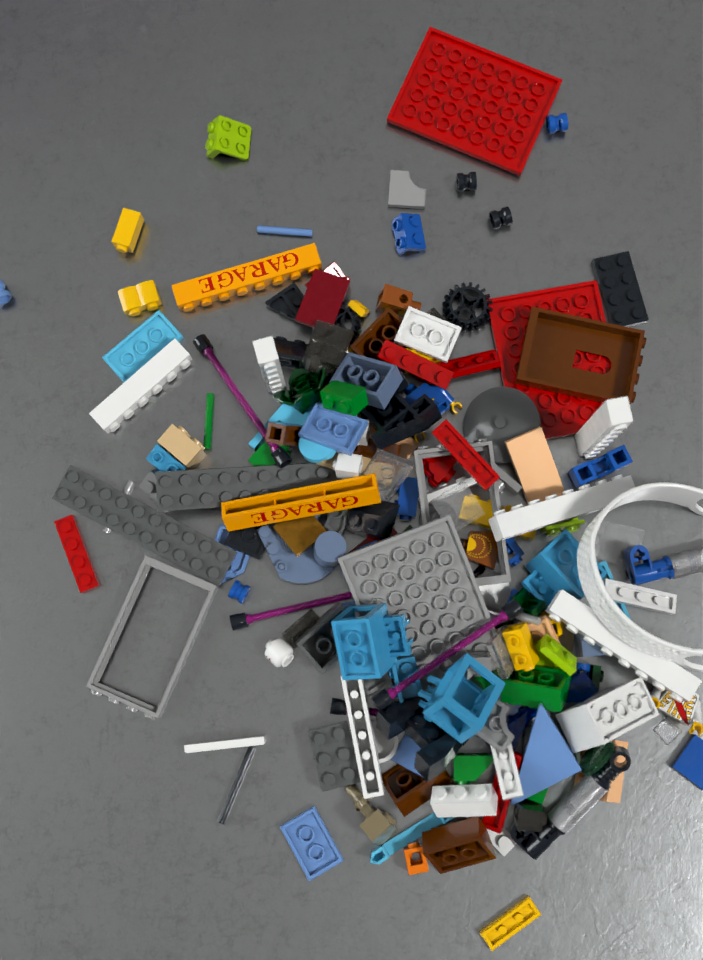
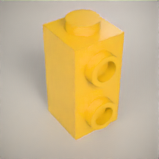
(127, 230)
(521, 647)

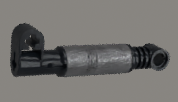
(572, 806)

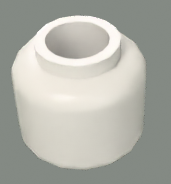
(279, 652)

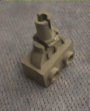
(378, 825)

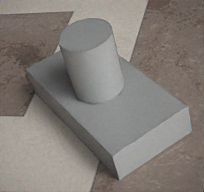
(507, 481)

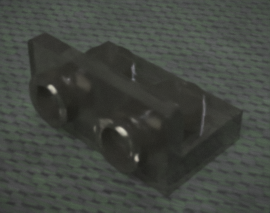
(300, 626)

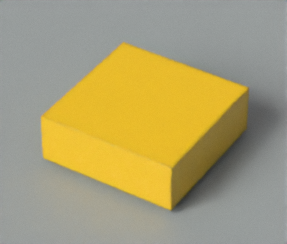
(359, 308)

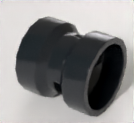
(462, 179)
(501, 217)

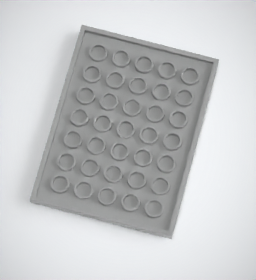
(430, 583)

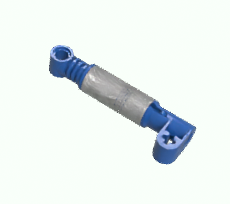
(669, 566)

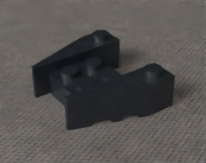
(399, 418)
(436, 744)

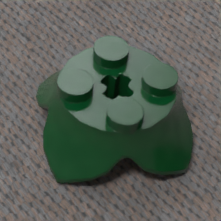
(304, 388)

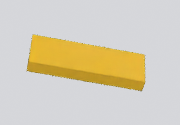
(510, 923)

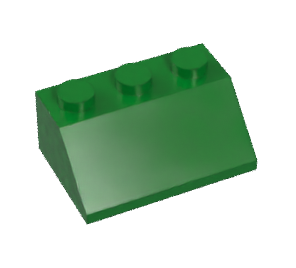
(537, 686)

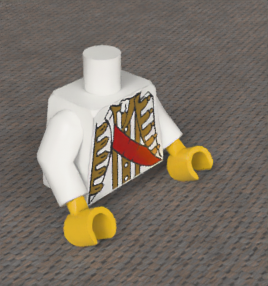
(683, 712)

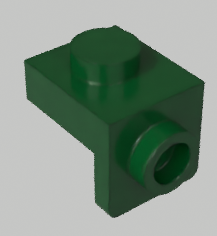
(529, 605)
(596, 675)

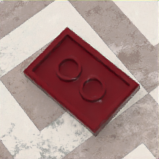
(322, 299)

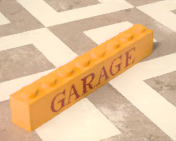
(246, 277)
(300, 502)

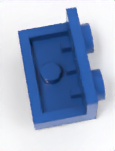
(408, 233)

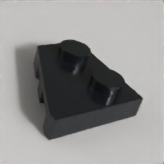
(287, 301)

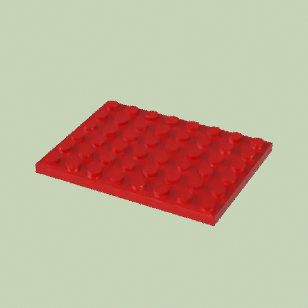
(474, 101)
(558, 413)

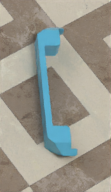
(412, 833)

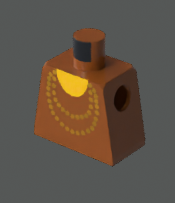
(395, 299)
(481, 548)

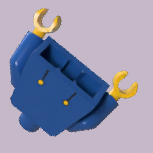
(435, 393)

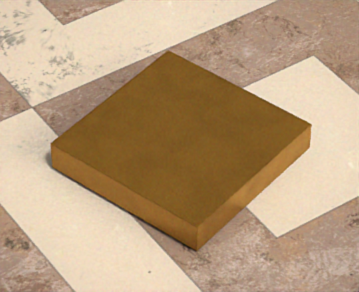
(299, 533)

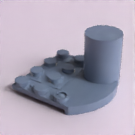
(310, 565)

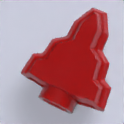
(439, 469)

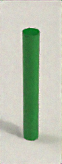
(208, 421)

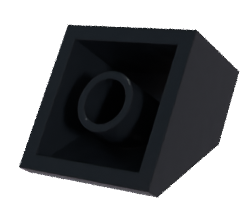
(291, 352)
(373, 520)

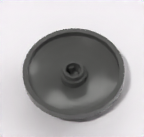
(499, 416)

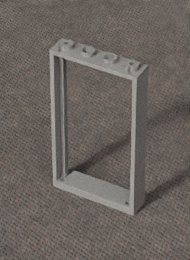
(479, 445)
(116, 696)

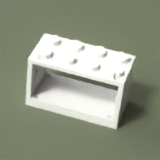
(607, 715)

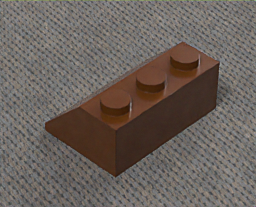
(382, 328)
(410, 789)
(458, 845)

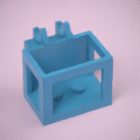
(556, 569)
(369, 643)
(459, 703)

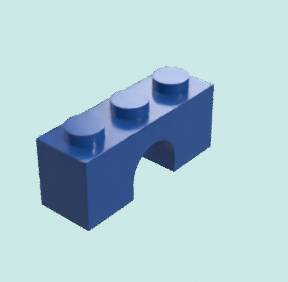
(600, 467)

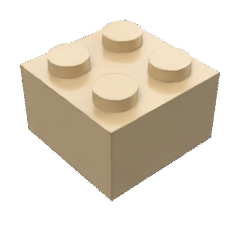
(178, 443)

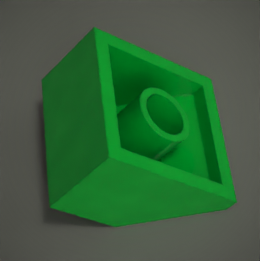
(469, 766)

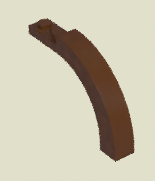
(287, 434)

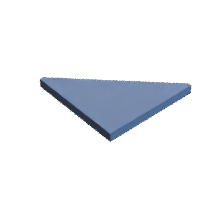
(545, 757)

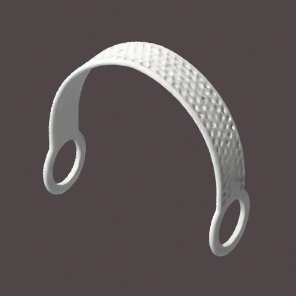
(597, 594)

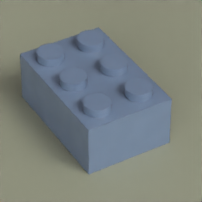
(377, 376)

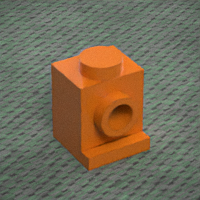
(419, 865)

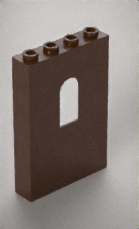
(551, 348)

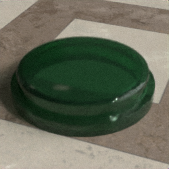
(596, 758)

